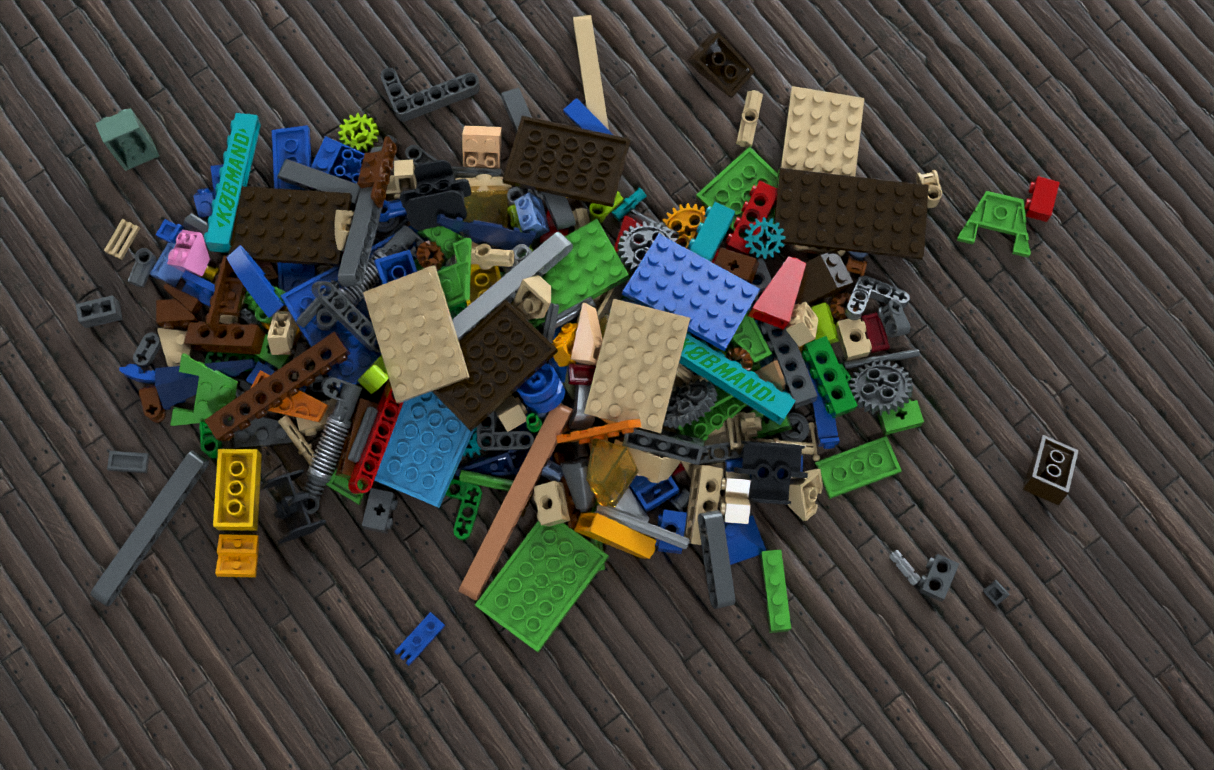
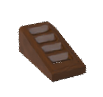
(189, 302)

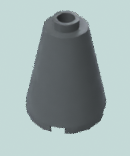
(575, 476)

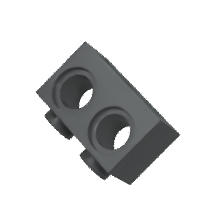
(942, 579)

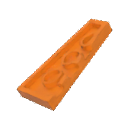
(298, 406)
(610, 430)

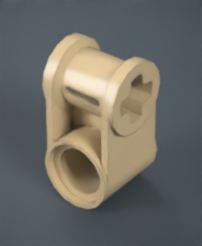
(934, 187)

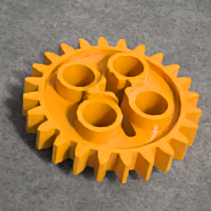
(685, 217)

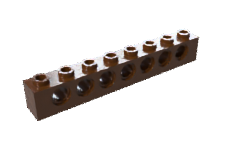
(218, 421)

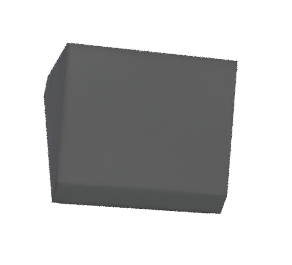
(996, 592)

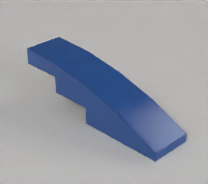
(254, 281)

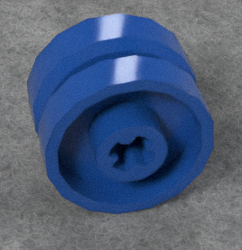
(542, 390)

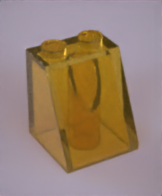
(610, 472)

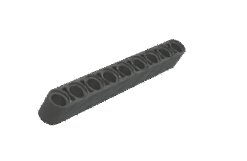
(557, 205)
(360, 238)
(149, 528)

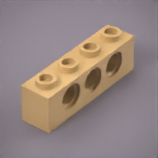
(699, 495)

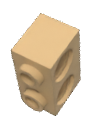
(802, 324)

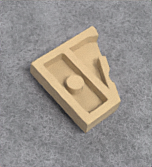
(173, 345)

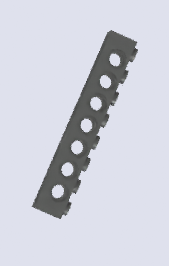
(807, 393)

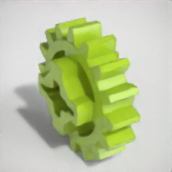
(355, 126)

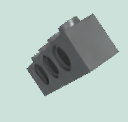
(666, 444)

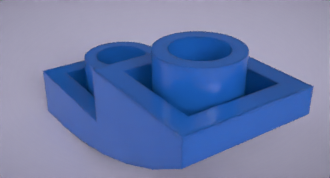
(137, 374)

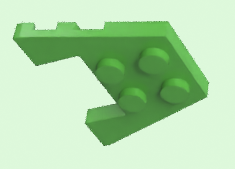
(999, 214)
(456, 278)
(212, 394)

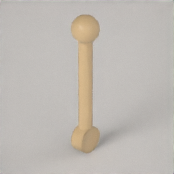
(815, 457)

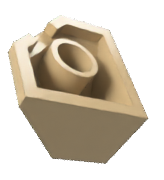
(533, 298)
(804, 493)

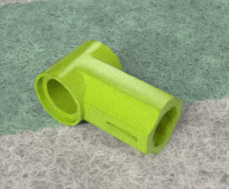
(604, 209)

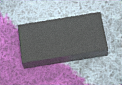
(128, 462)

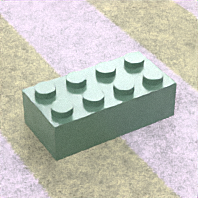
(127, 139)

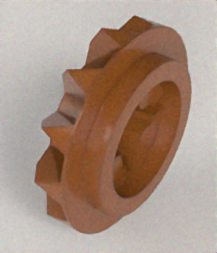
(424, 251)
(838, 311)
(740, 353)

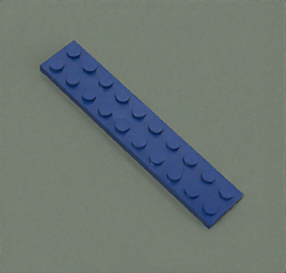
(295, 146)

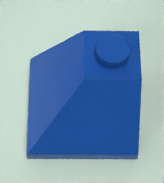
(395, 266)
(743, 540)

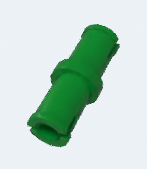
(533, 423)

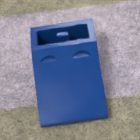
(338, 160)
(653, 494)

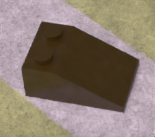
(721, 64)
(823, 278)
(1051, 470)

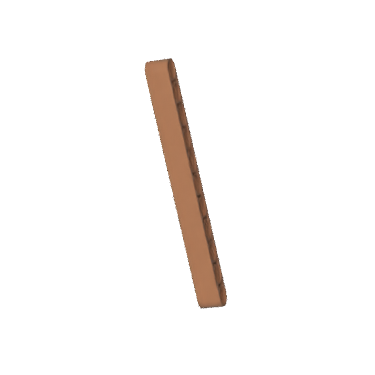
(515, 502)

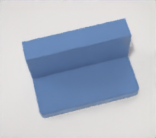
(164, 271)

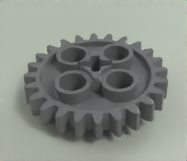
(631, 251)
(881, 387)
(689, 403)

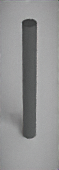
(884, 358)

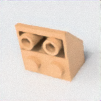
(482, 146)

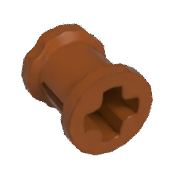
(856, 266)

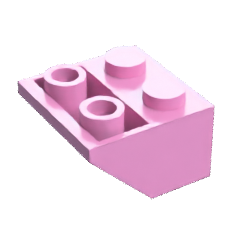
(189, 253)

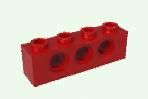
(764, 193)

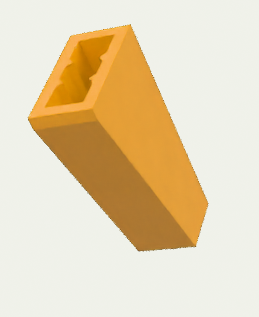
(615, 534)

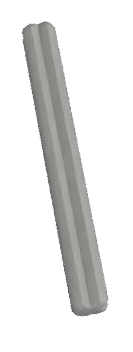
(644, 527)

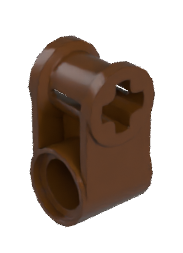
(151, 402)

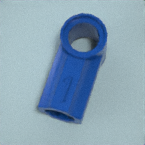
(394, 209)

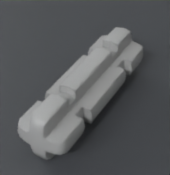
(905, 567)

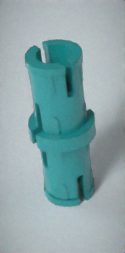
(627, 203)

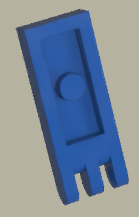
(420, 638)

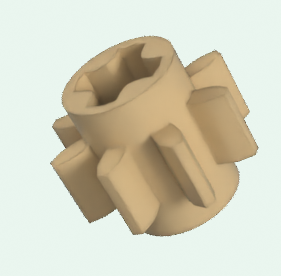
(751, 424)

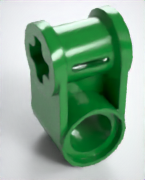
(207, 439)

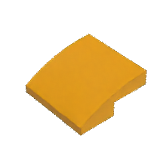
(237, 555)

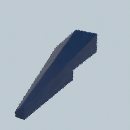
(487, 233)
(176, 386)
(499, 462)

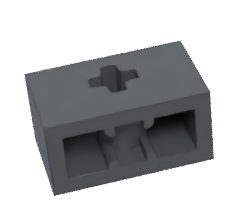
(99, 311)
(377, 500)

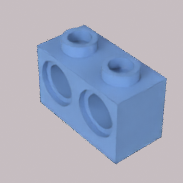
(531, 214)

